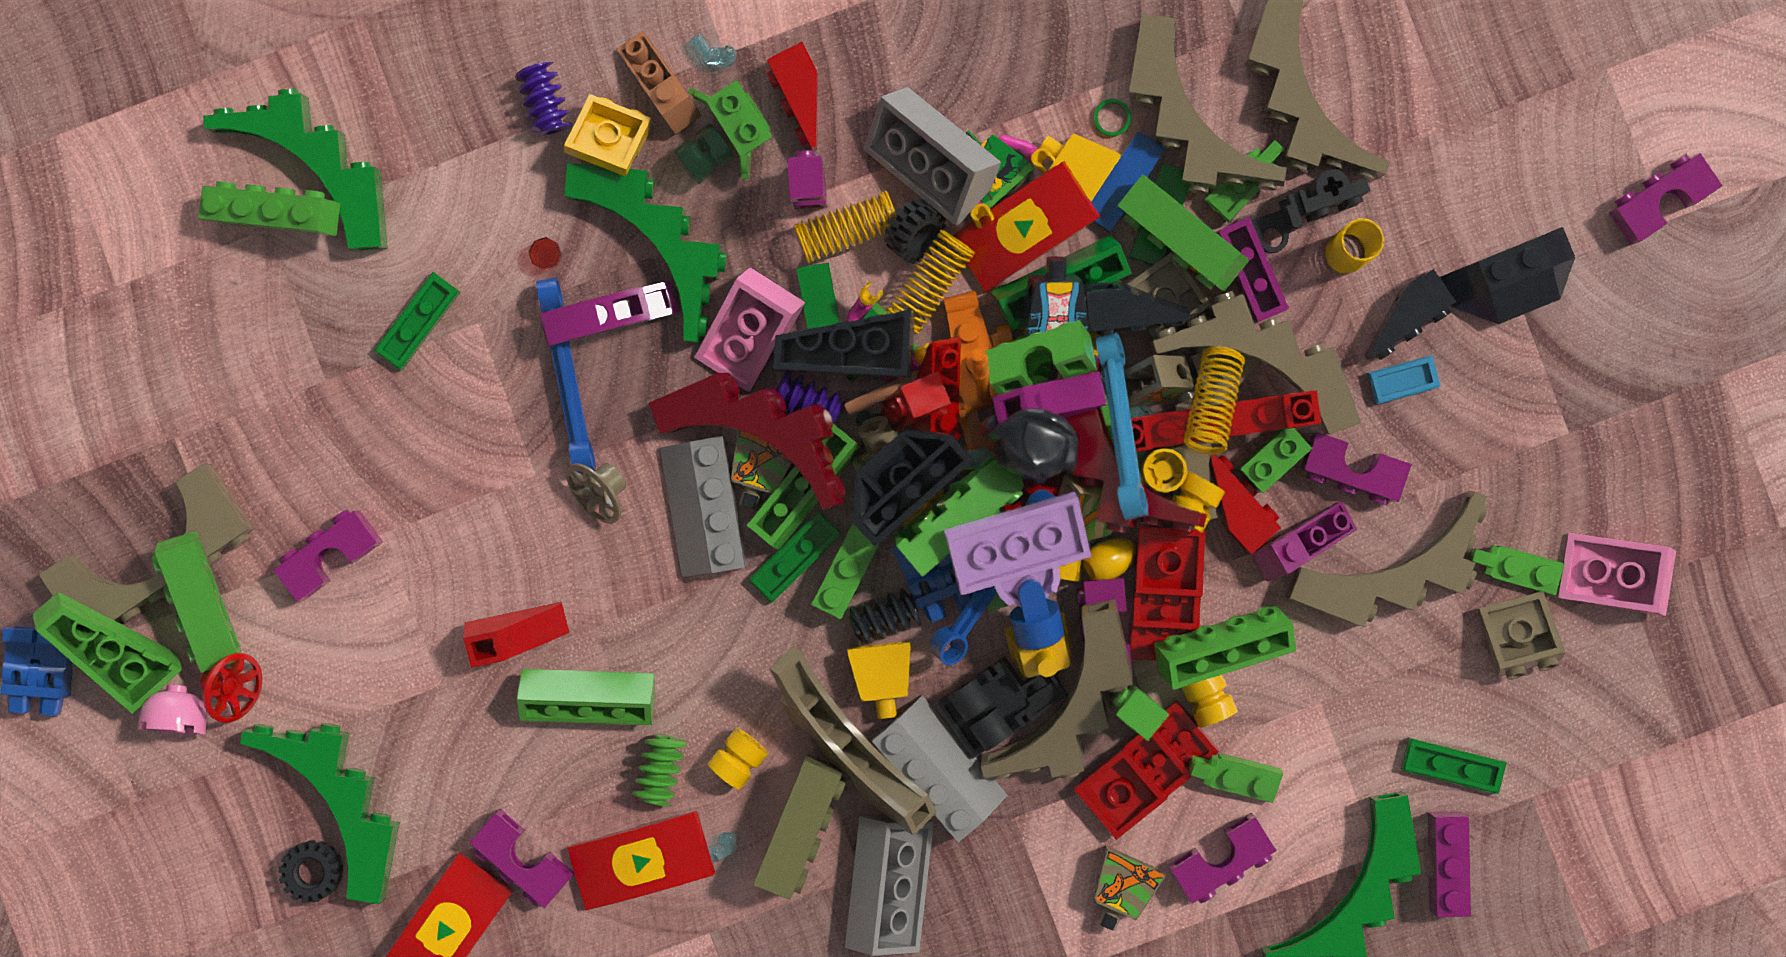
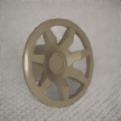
(875, 435)
(600, 486)

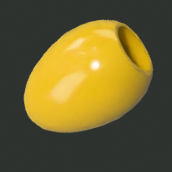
(1110, 558)

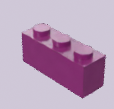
(1257, 277)

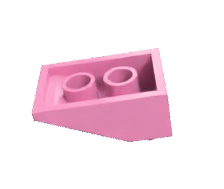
(746, 327)
(1617, 574)

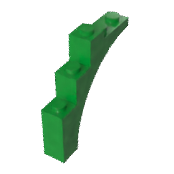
(324, 151)
(663, 225)
(321, 759)
(1389, 856)

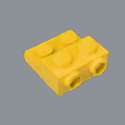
(608, 135)

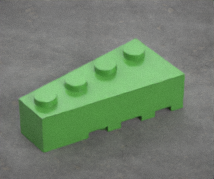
(969, 500)
(107, 651)

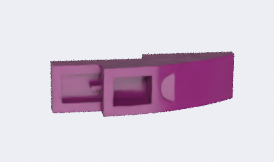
(608, 313)

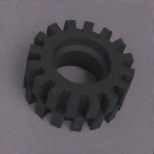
(914, 230)
(293, 880)

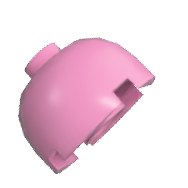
(173, 712)

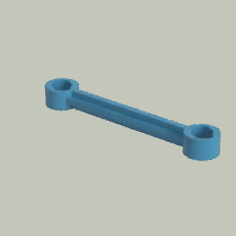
(1130, 493)

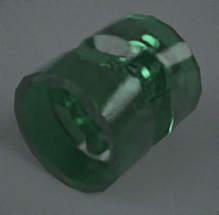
(696, 163)

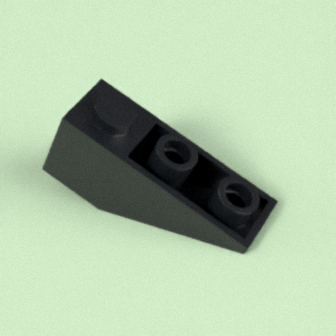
(1122, 306)
(1413, 306)

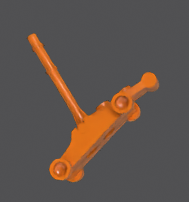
(975, 388)

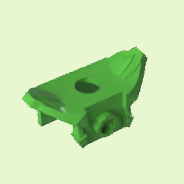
(739, 119)

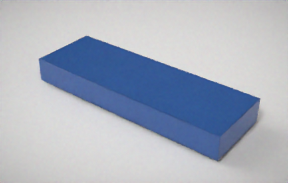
(1136, 160)

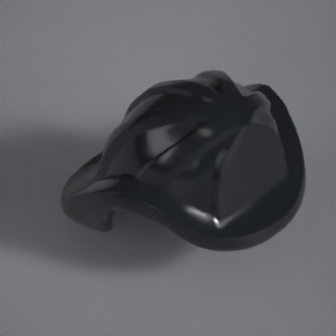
(1033, 444)

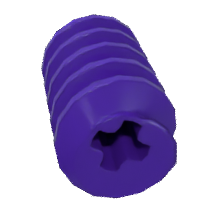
(542, 99)
(803, 396)

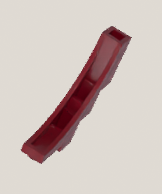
(760, 414)
(1099, 463)

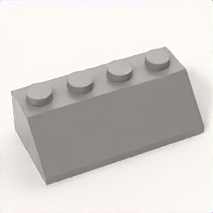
(930, 154)
(703, 506)
(939, 764)
(888, 887)

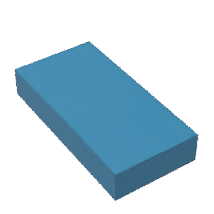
(1403, 379)

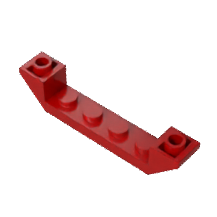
(1249, 417)

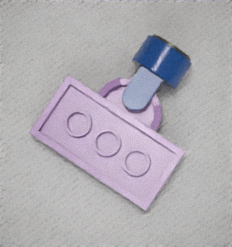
(1021, 559)

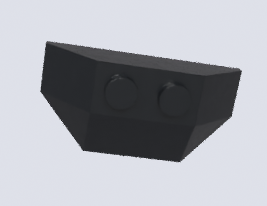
(1513, 279)
(904, 479)

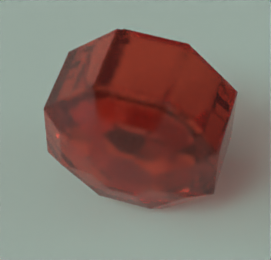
(545, 253)

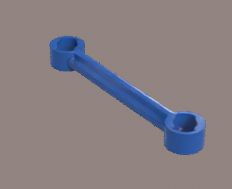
(579, 444)
(970, 614)

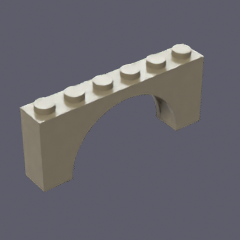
(209, 511)

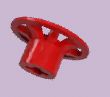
(227, 684)

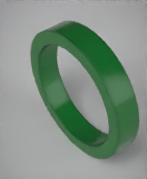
(1110, 101)

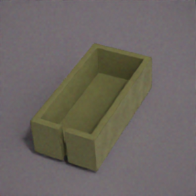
(798, 827)

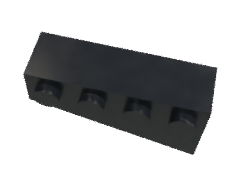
(858, 347)

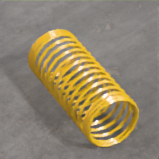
(1367, 233)
(805, 238)
(960, 247)
(1199, 433)

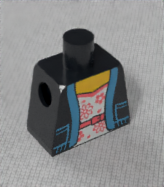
(1053, 299)

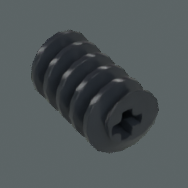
(884, 616)

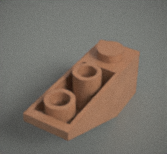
(659, 82)

